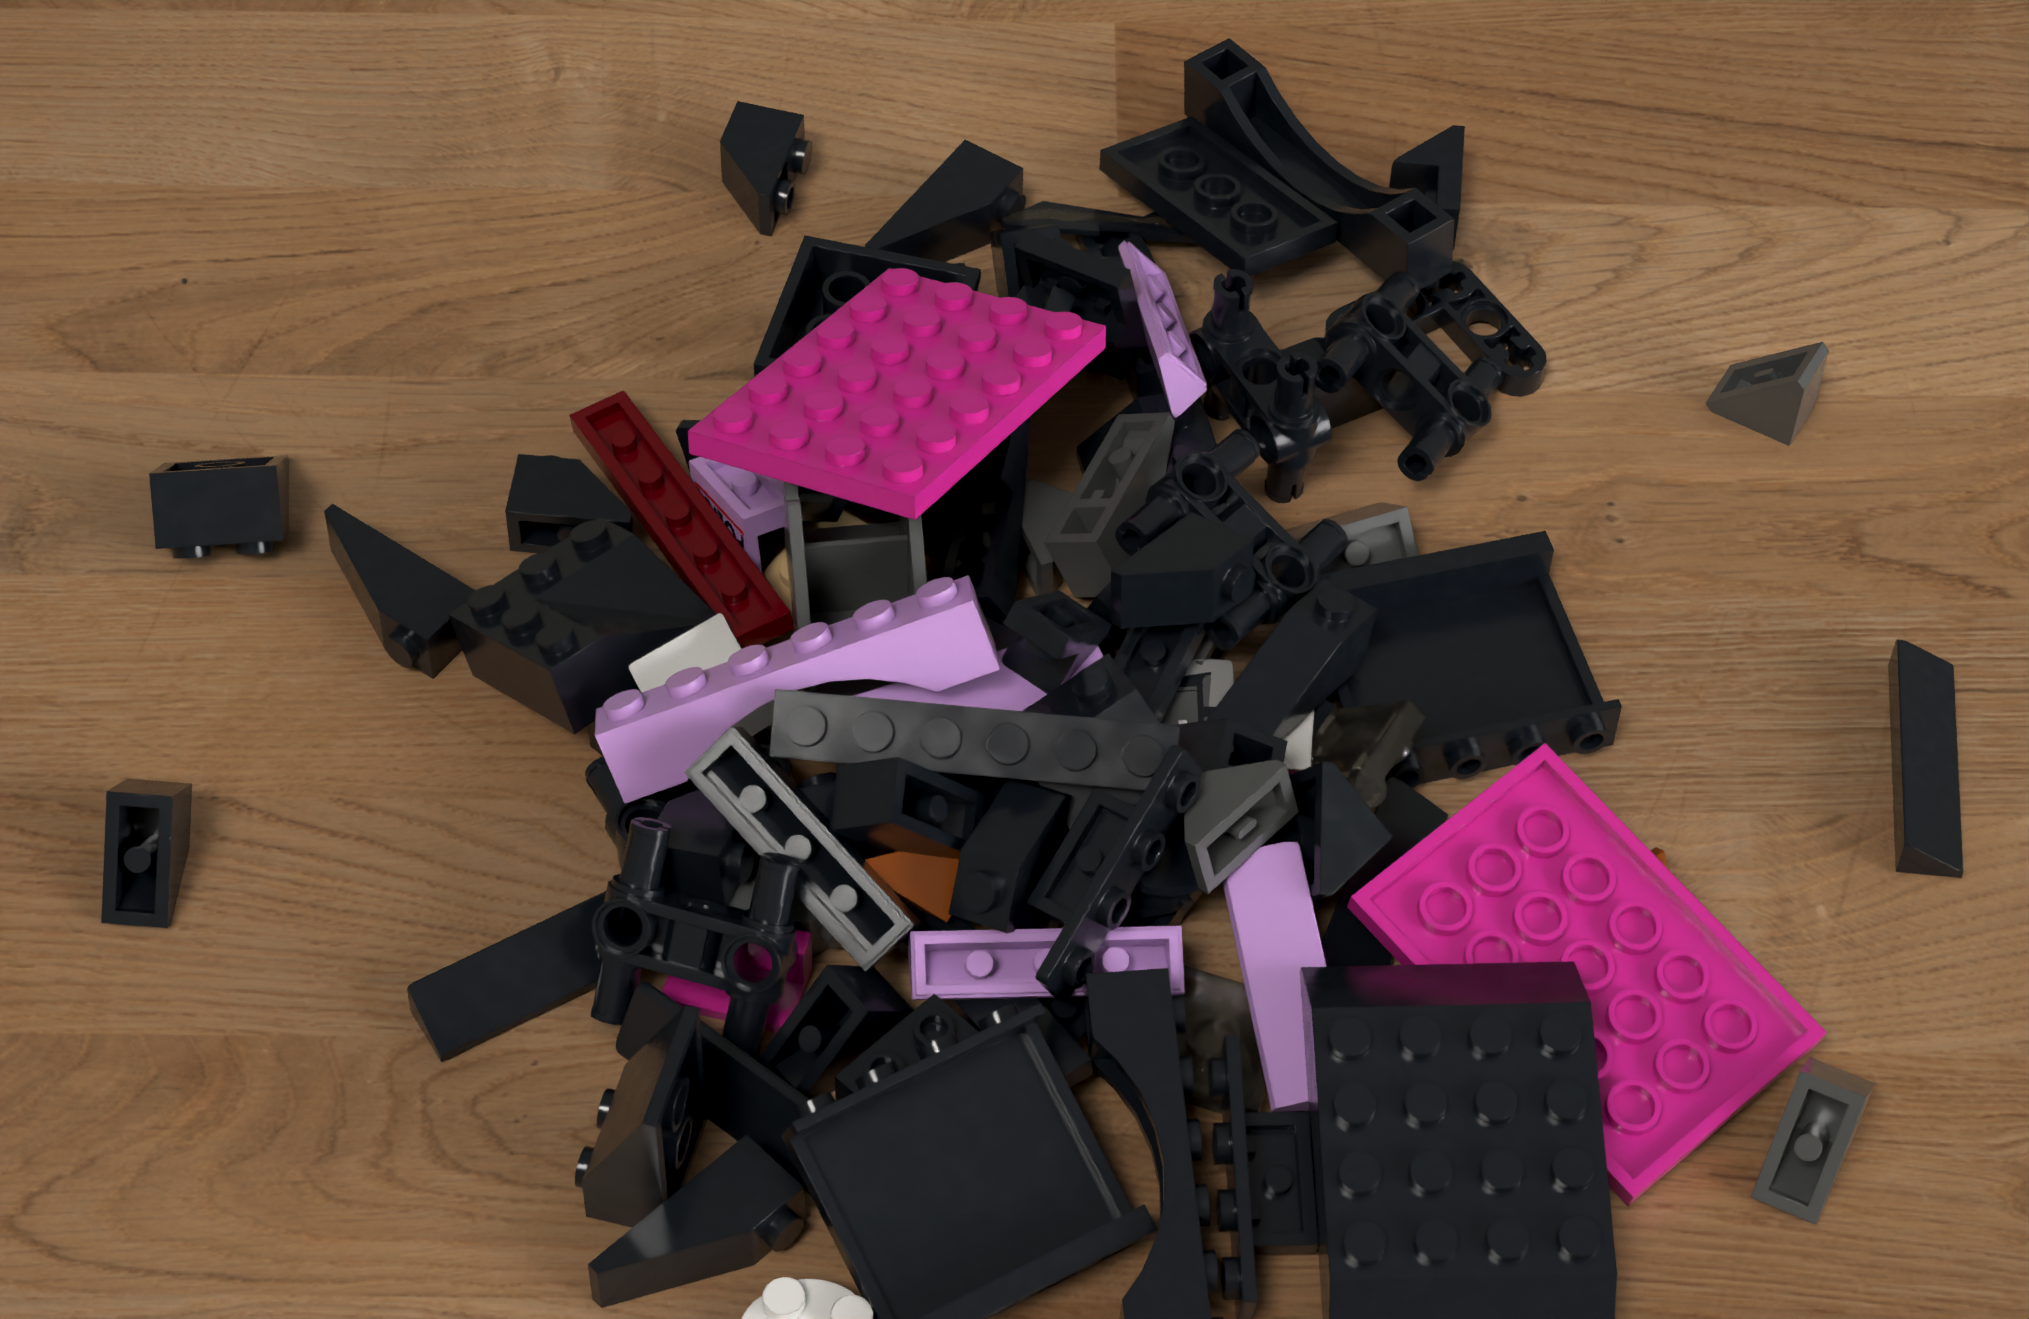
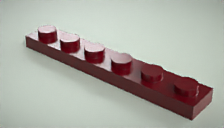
(680, 519)

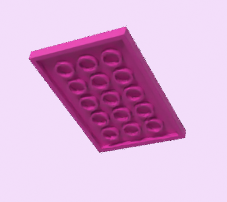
(899, 392)
(1676, 1002)

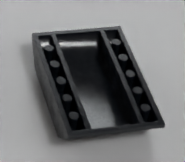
(1457, 1142)

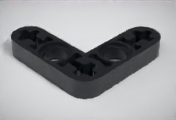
(1471, 304)

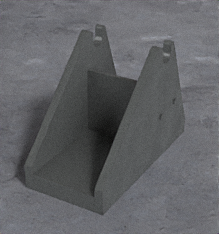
(846, 568)

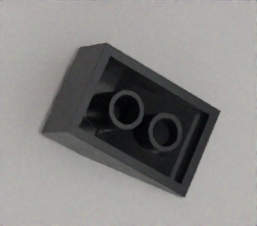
(647, 1126)

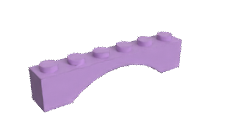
(919, 640)

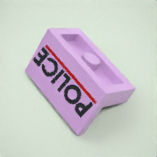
(743, 501)

